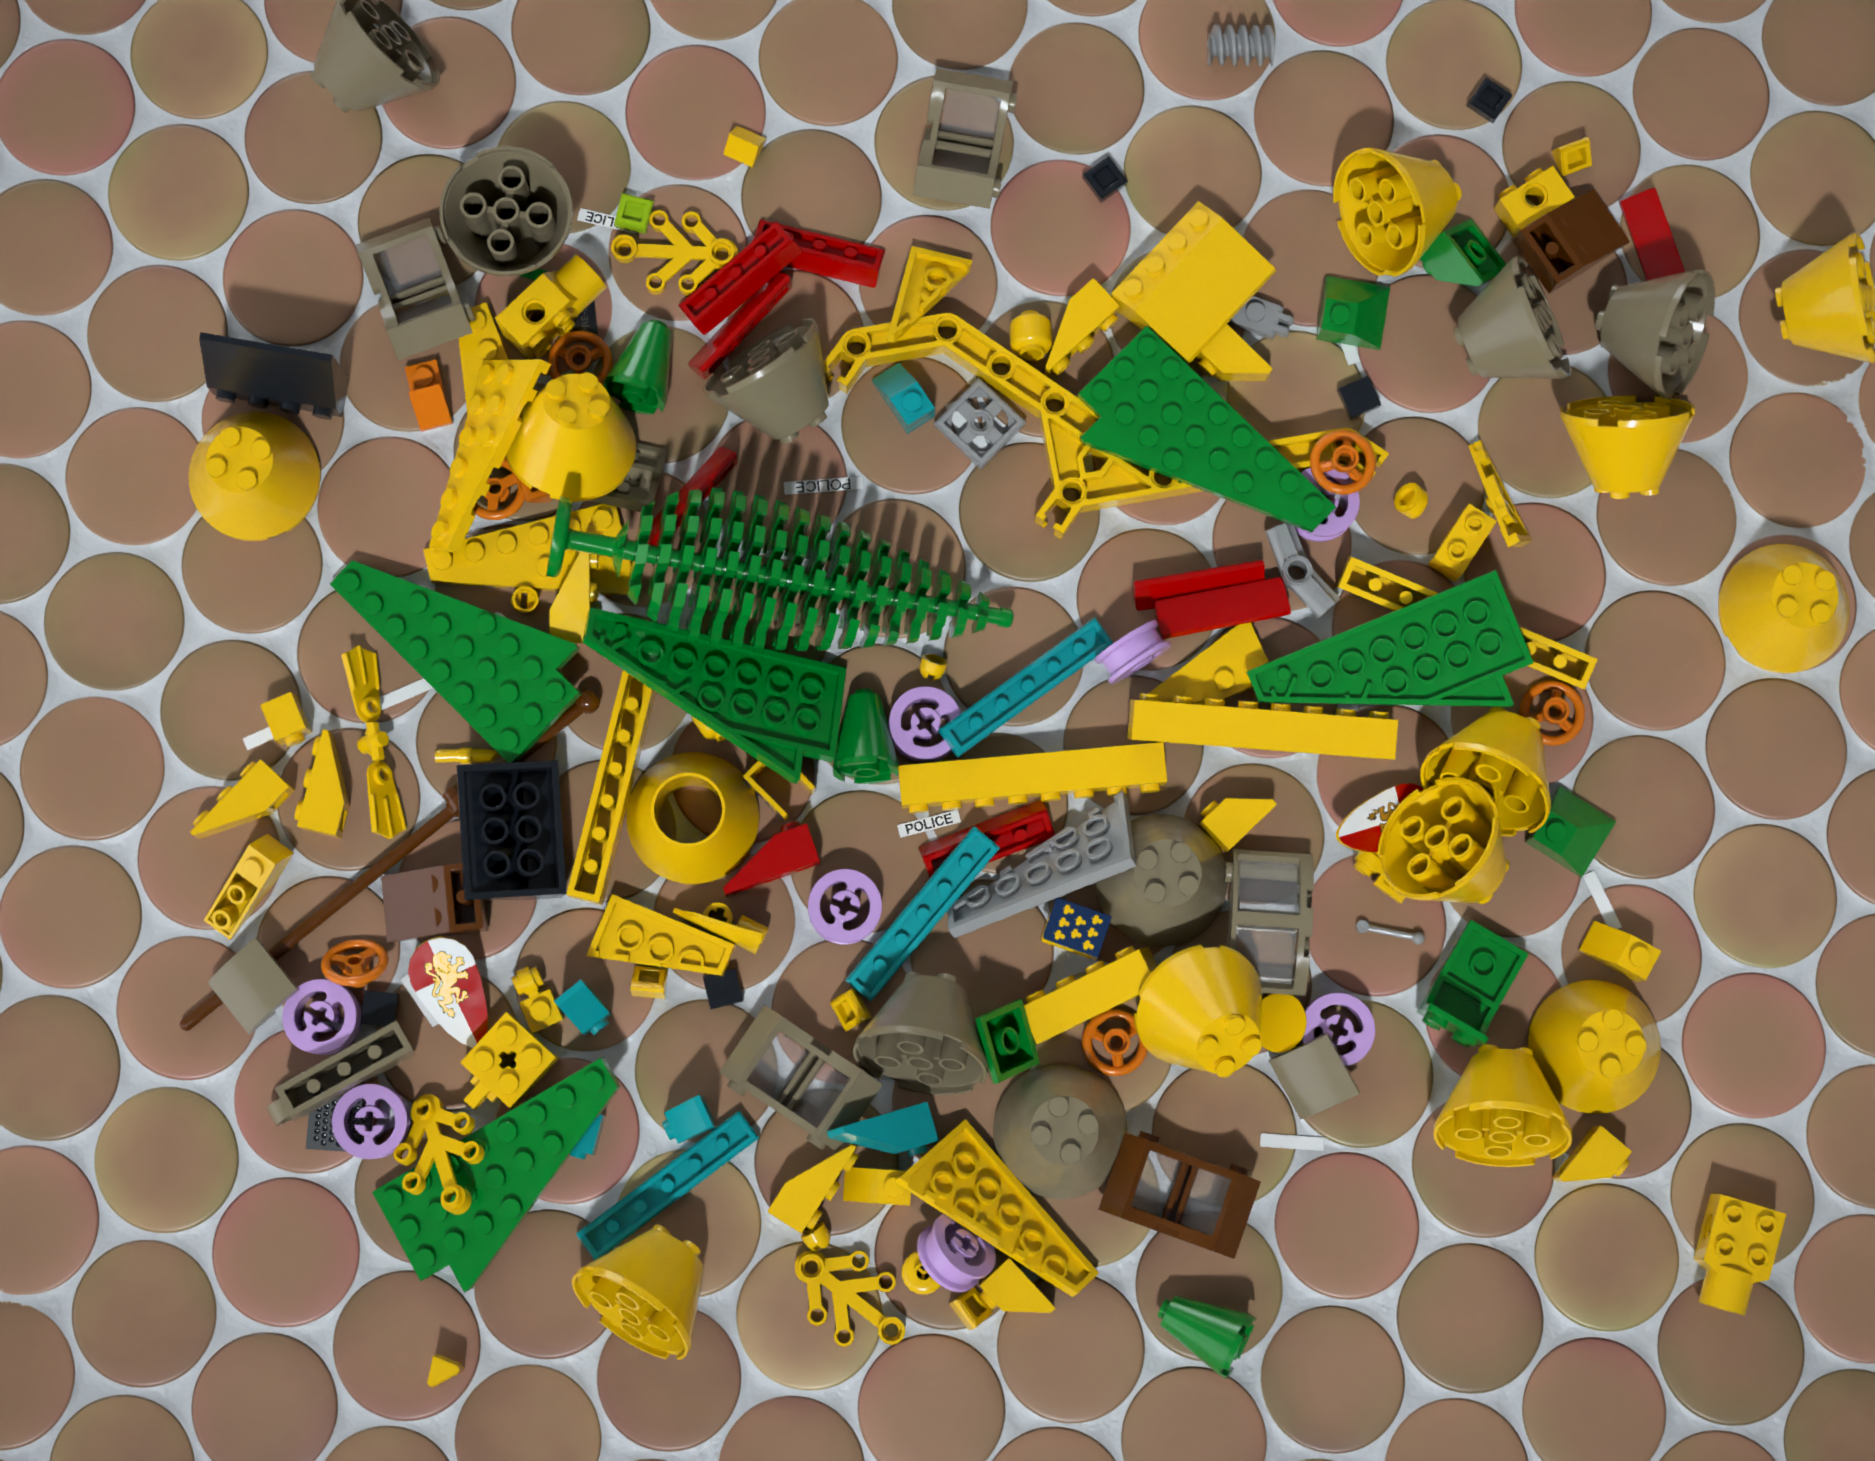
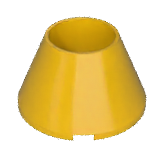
(705, 859)

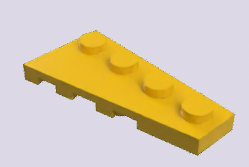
(1218, 670)

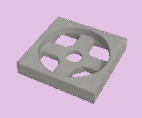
(979, 390)

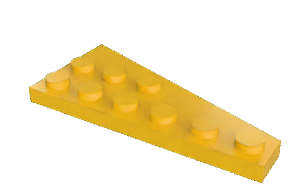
(483, 443)
(521, 556)
(982, 1194)

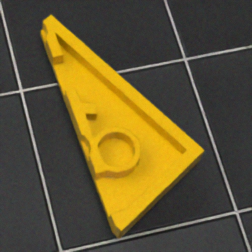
(925, 282)
(1498, 499)

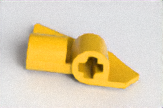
(746, 934)

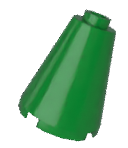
(643, 370)
(865, 741)
(1208, 1331)

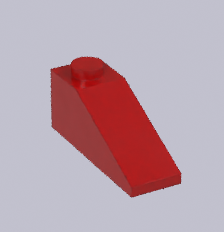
(781, 856)

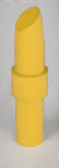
(465, 755)

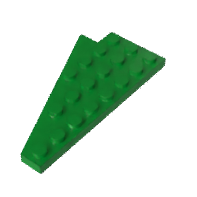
(1175, 424)
(1426, 653)
(481, 663)
(756, 699)
(518, 1164)

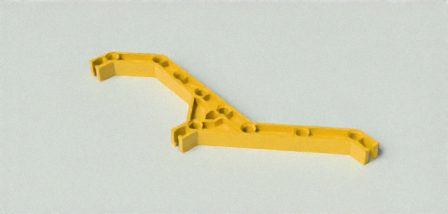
(1113, 485)

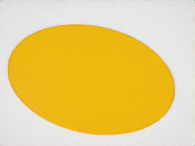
(1281, 1022)

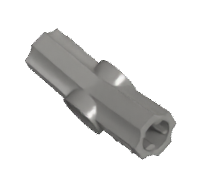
(1288, 553)

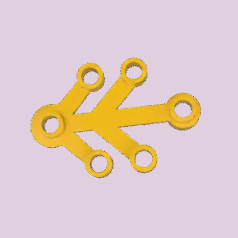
(680, 252)
(437, 1149)
(845, 1293)

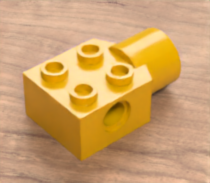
(555, 299)
(1736, 1250)

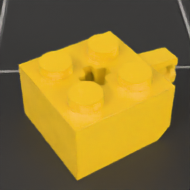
(487, 1063)

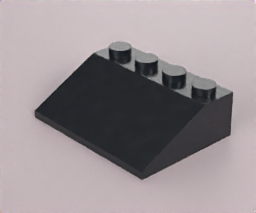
(273, 376)
(511, 831)

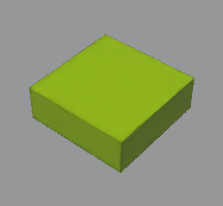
(633, 213)

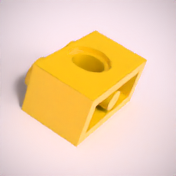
(1545, 186)
(1462, 542)

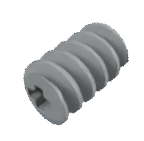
(1241, 44)

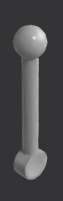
(1363, 926)

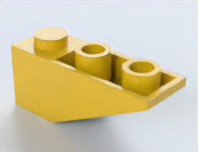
(1084, 317)
(574, 599)
(326, 797)
(252, 798)
(248, 884)
(803, 1194)

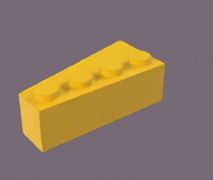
(1089, 995)

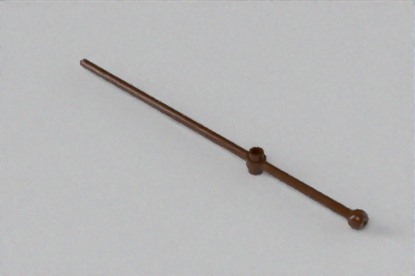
(586, 703)

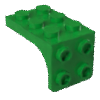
(1472, 985)

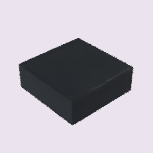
(1489, 100)
(1104, 179)
(1359, 397)
(723, 989)
(379, 1008)

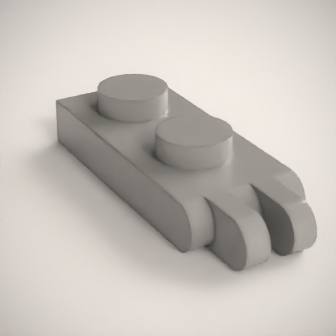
(1262, 318)

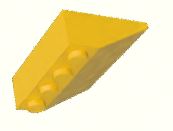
(1193, 282)

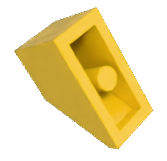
(1232, 359)
(1233, 819)
(1620, 951)
(1595, 1157)
(875, 1186)
(1013, 1291)

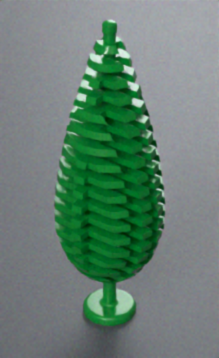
(789, 578)

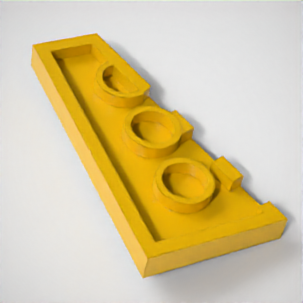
(479, 346)
(652, 939)

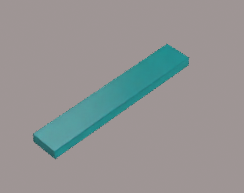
(1025, 687)
(922, 913)
(667, 1185)

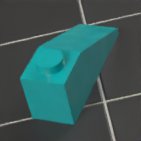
(892, 1132)

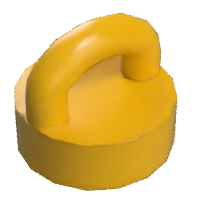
(1411, 500)

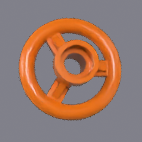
(578, 350)
(1345, 450)
(501, 497)
(1557, 688)
(355, 966)
(1091, 1031)

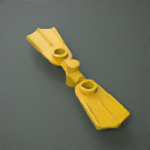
(364, 685)

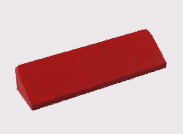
(1651, 235)
(833, 256)
(740, 278)
(740, 325)
(705, 479)
(1149, 590)
(1221, 607)
(1009, 831)

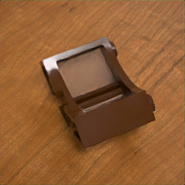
(1181, 1193)

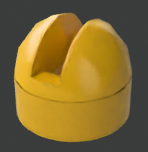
(531, 599)
(932, 665)
(816, 1238)

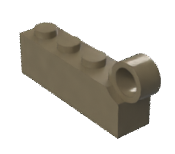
(340, 1074)

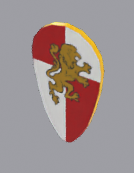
(1365, 823)
(450, 988)

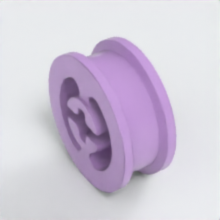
(1333, 526)
(1133, 652)
(903, 740)
(853, 881)
(308, 1039)
(1361, 1041)
(372, 1095)
(946, 1250)

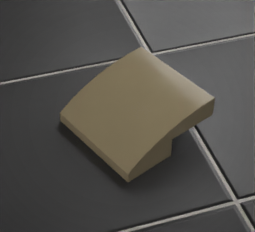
(641, 482)
(252, 985)
(1314, 1076)

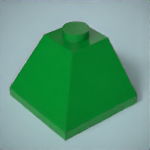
(1462, 256)
(1353, 313)
(1571, 832)
(1007, 1041)

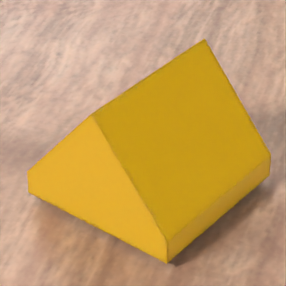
(744, 146)
(1573, 156)
(649, 982)
(850, 1009)
(971, 1308)
(442, 1370)

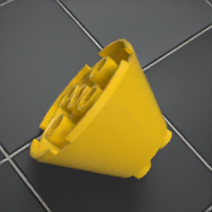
(1392, 207)
(1832, 303)
(573, 440)
(1625, 441)
(254, 476)
(1783, 608)
(1503, 757)
(1444, 844)
(1202, 1010)
(1595, 1046)
(1502, 1112)
(646, 1292)

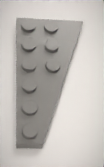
(1053, 869)

